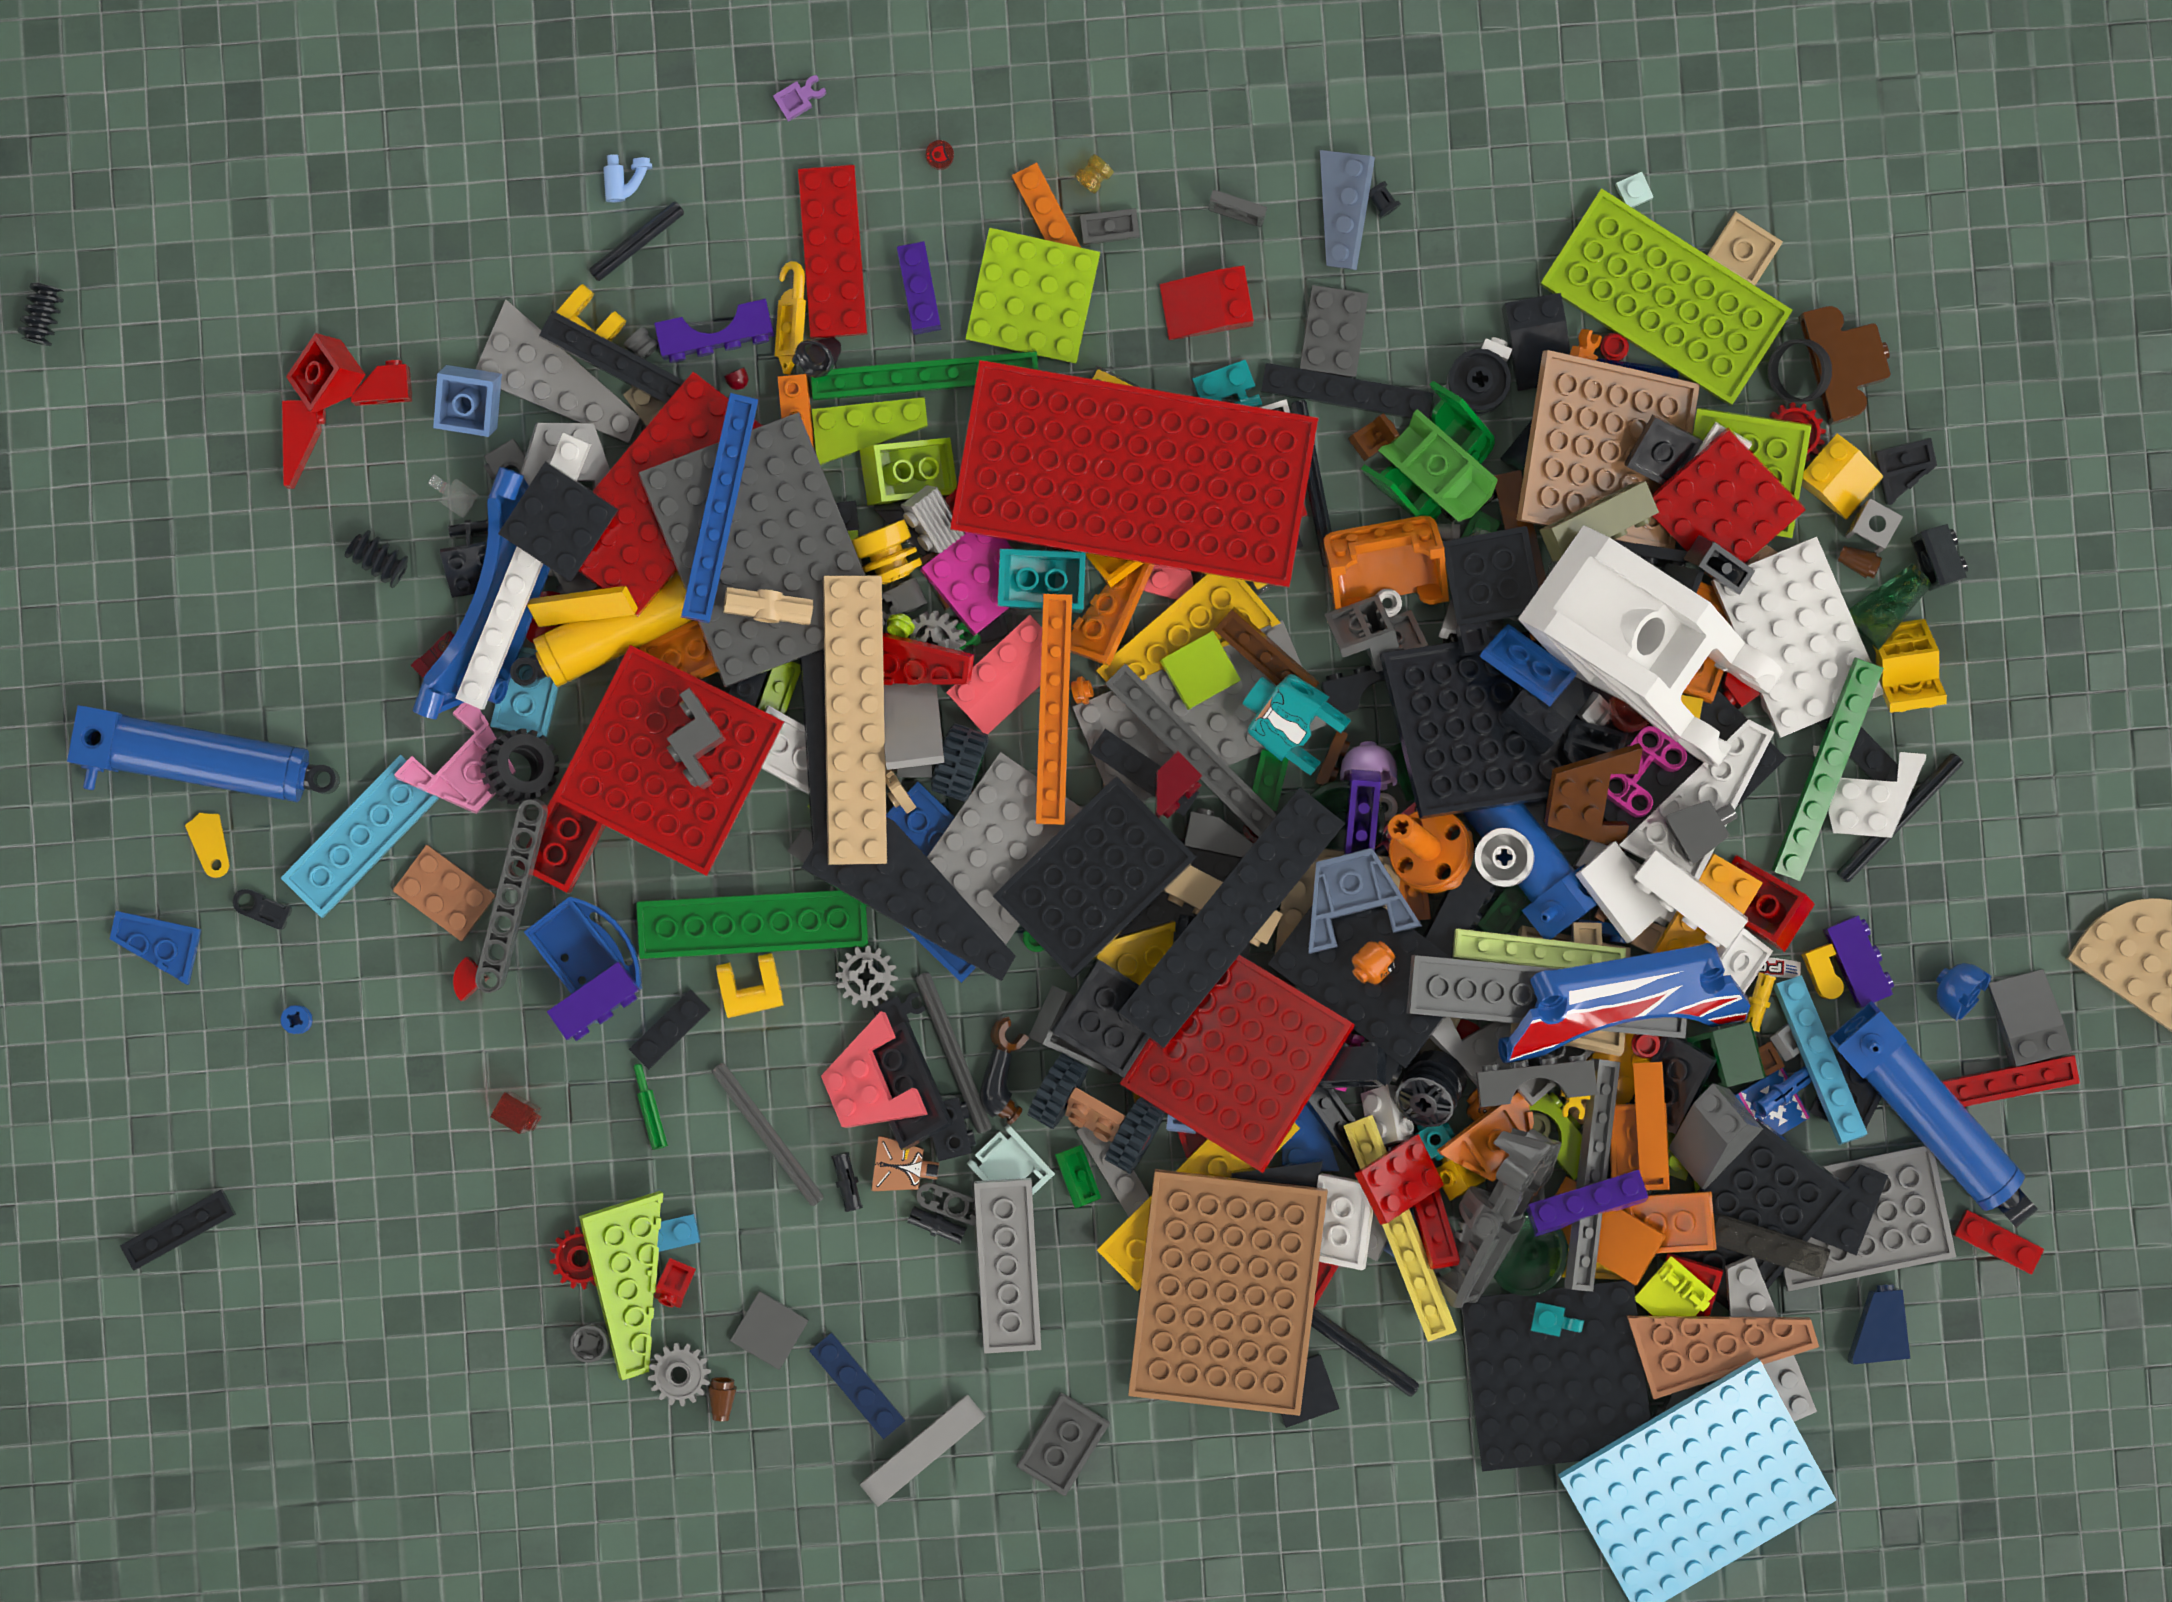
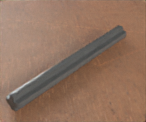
(953, 1052)
(767, 1134)

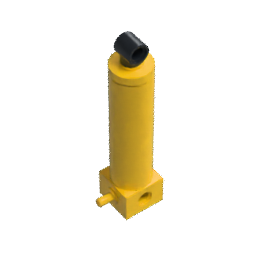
(592, 643)

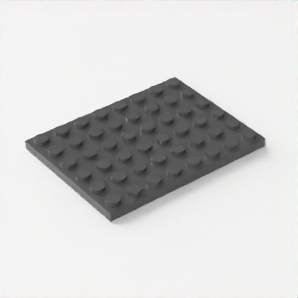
(779, 540)

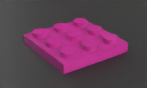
(969, 579)

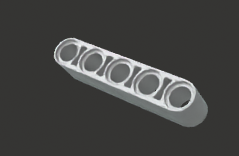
(922, 1450)

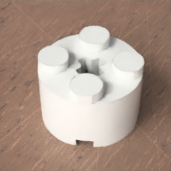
(1516, 869)

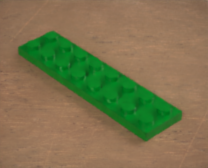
(750, 924)

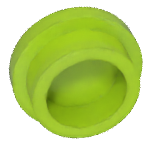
(900, 625)

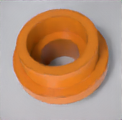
(1082, 690)

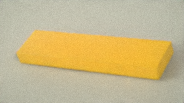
(582, 606)

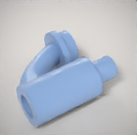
(614, 178)

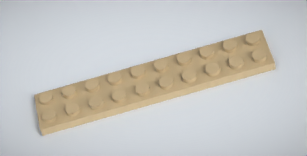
(854, 720)

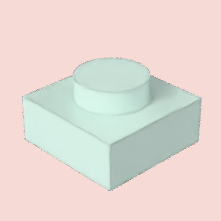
(1634, 190)

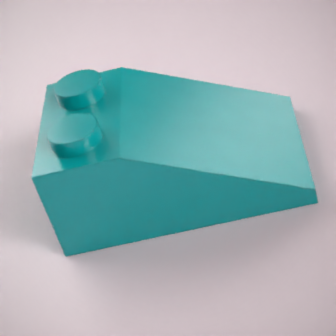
(1031, 573)

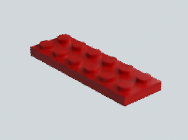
(832, 251)

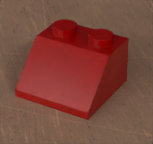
(325, 373)

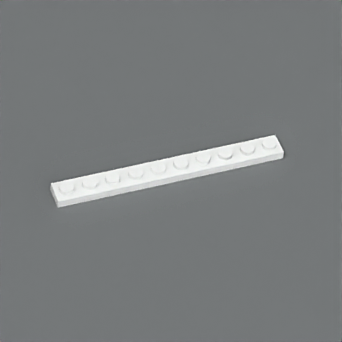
(513, 597)

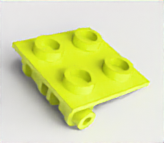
(1674, 1292)

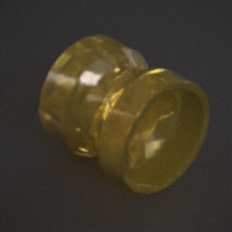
(1094, 174)

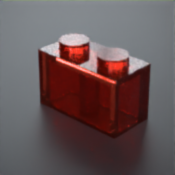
(516, 1113)

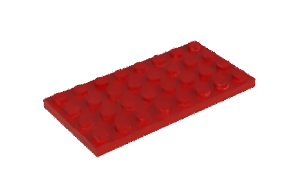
(632, 545)

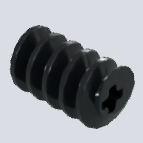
(40, 313)
(377, 558)

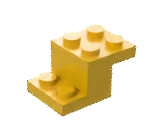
(1910, 668)

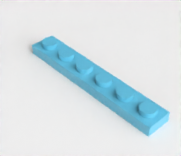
(1820, 1060)

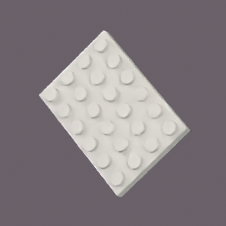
(1804, 626)

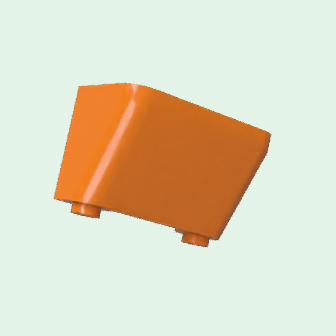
(1387, 555)

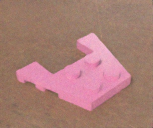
(460, 777)

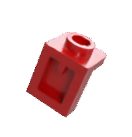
(674, 1283)

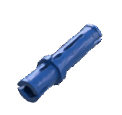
(1781, 1093)

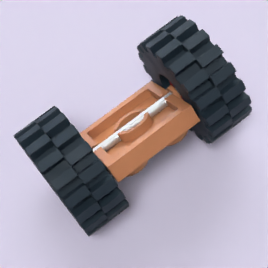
(1062, 1094)

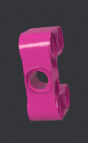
(1655, 754)

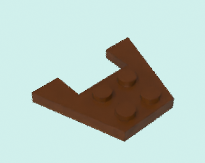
(1580, 795)

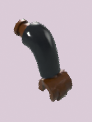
(994, 1090)

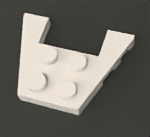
(1874, 805)

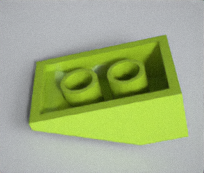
(902, 469)

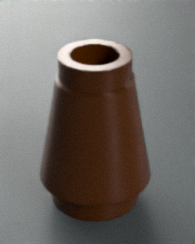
(1860, 561)
(721, 1397)

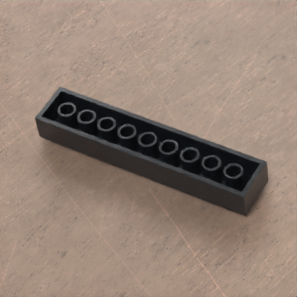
(1231, 918)

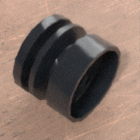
(1431, 1088)

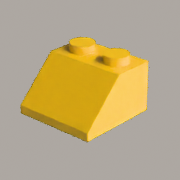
(1841, 476)

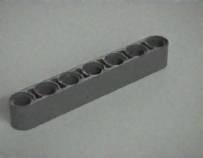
(501, 906)

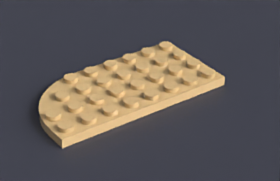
(2132, 955)

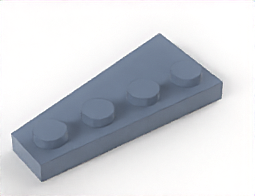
(1345, 200)

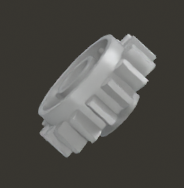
(664, 1374)

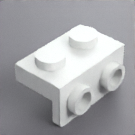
(1389, 1120)

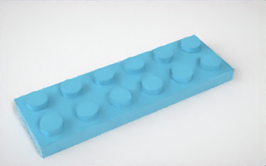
(357, 840)

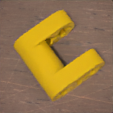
(578, 301)
(752, 998)

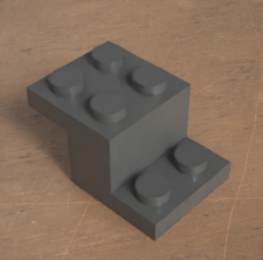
(1370, 629)
(694, 740)

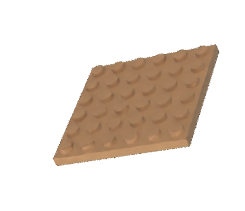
(1584, 431)

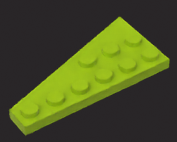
(624, 1266)

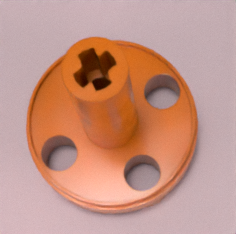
(1430, 851)

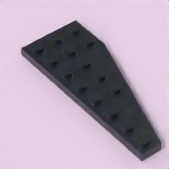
(916, 897)

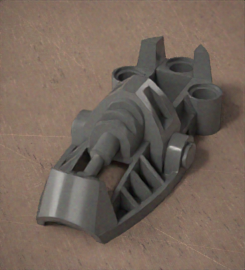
(1497, 1217)

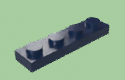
(857, 1385)

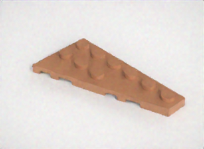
(1701, 1349)

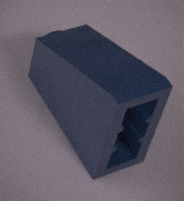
(1881, 1328)

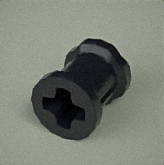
(1383, 200)

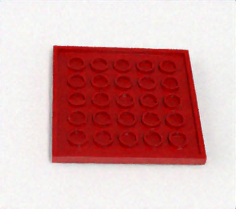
(636, 786)
(1242, 1062)

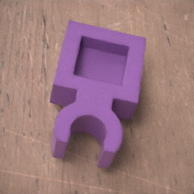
(795, 100)

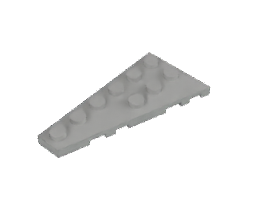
(551, 377)
(1750, 1298)

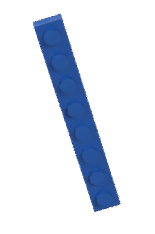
(719, 508)

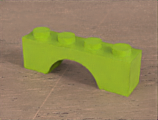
(1567, 1131)

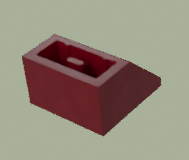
(1172, 782)

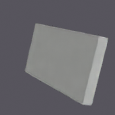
(912, 726)

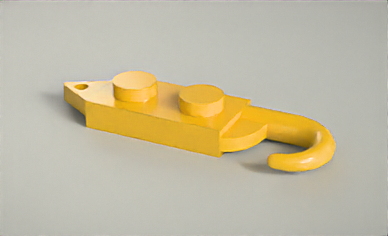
(790, 317)

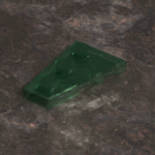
(1889, 604)

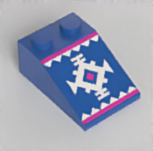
(1783, 1117)

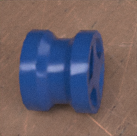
(301, 1021)

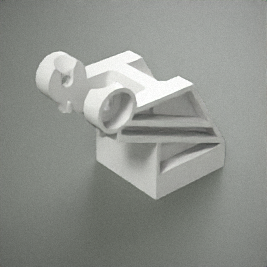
(1640, 637)

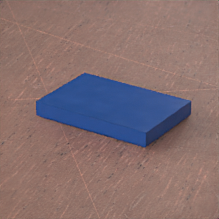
(1528, 664)

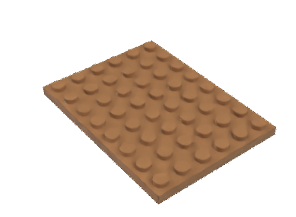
(1227, 1292)

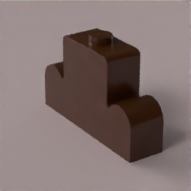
(1855, 357)

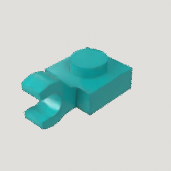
(1551, 1320)

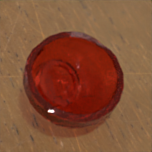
(1625, 717)

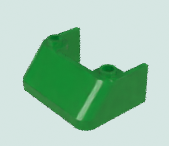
(1463, 427)

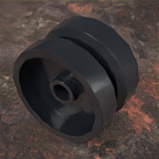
(1488, 368)

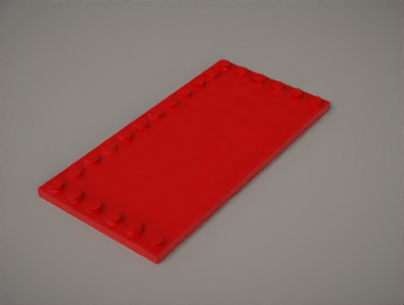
(1134, 473)

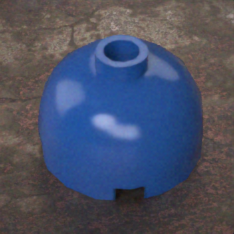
(1960, 989)

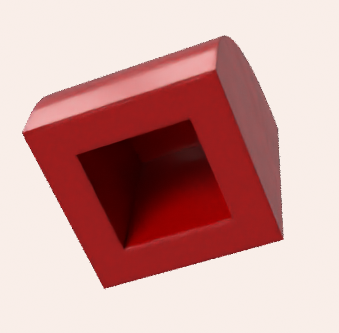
(464, 979)

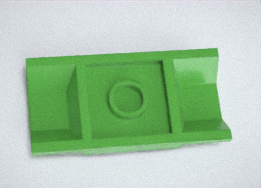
(1441, 468)

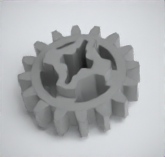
(938, 630)
(865, 995)

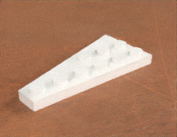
(1718, 784)

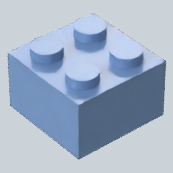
(467, 400)

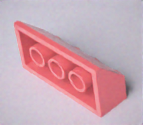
(1002, 677)

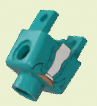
(1286, 716)

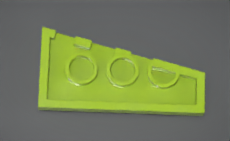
(853, 427)

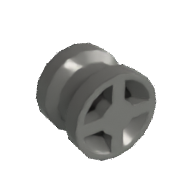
(641, 343)

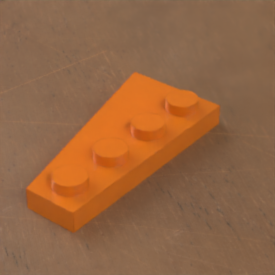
(1106, 620)

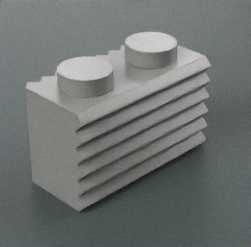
(931, 519)

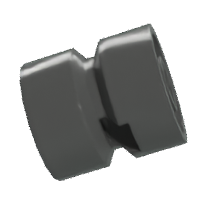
(590, 1342)

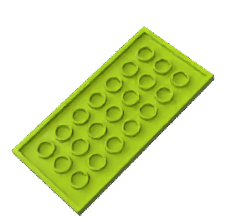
(1666, 297)

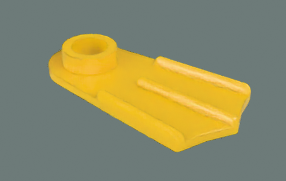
(209, 842)

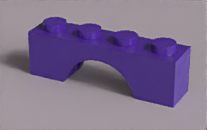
(749, 324)
(1587, 1201)

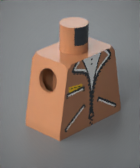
(900, 1168)

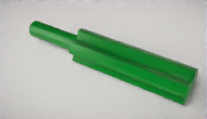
(650, 1111)

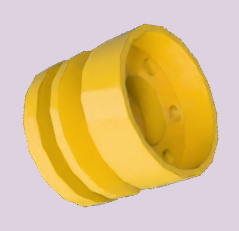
(886, 552)

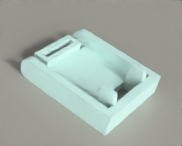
(1010, 1160)

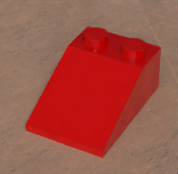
(1207, 303)
(1776, 908)

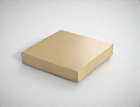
(1745, 248)

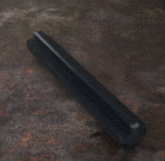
(636, 241)

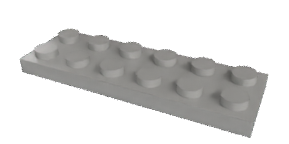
(1007, 1265)

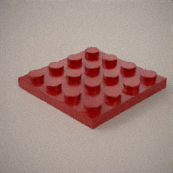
(1726, 499)

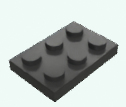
(1334, 331)

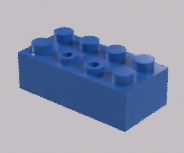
(589, 946)

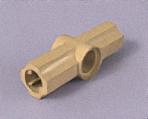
(768, 606)

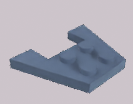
(1351, 886)

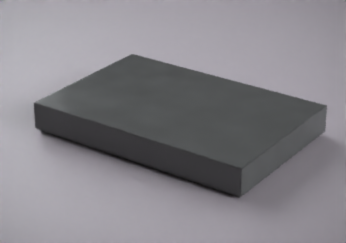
(1063, 1444)

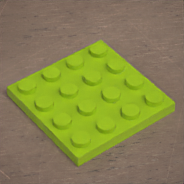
(1032, 295)
(1775, 442)

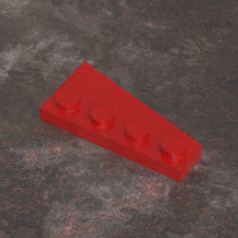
(921, 662)

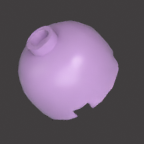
(1373, 758)

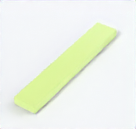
(1529, 950)

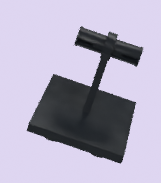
(464, 562)

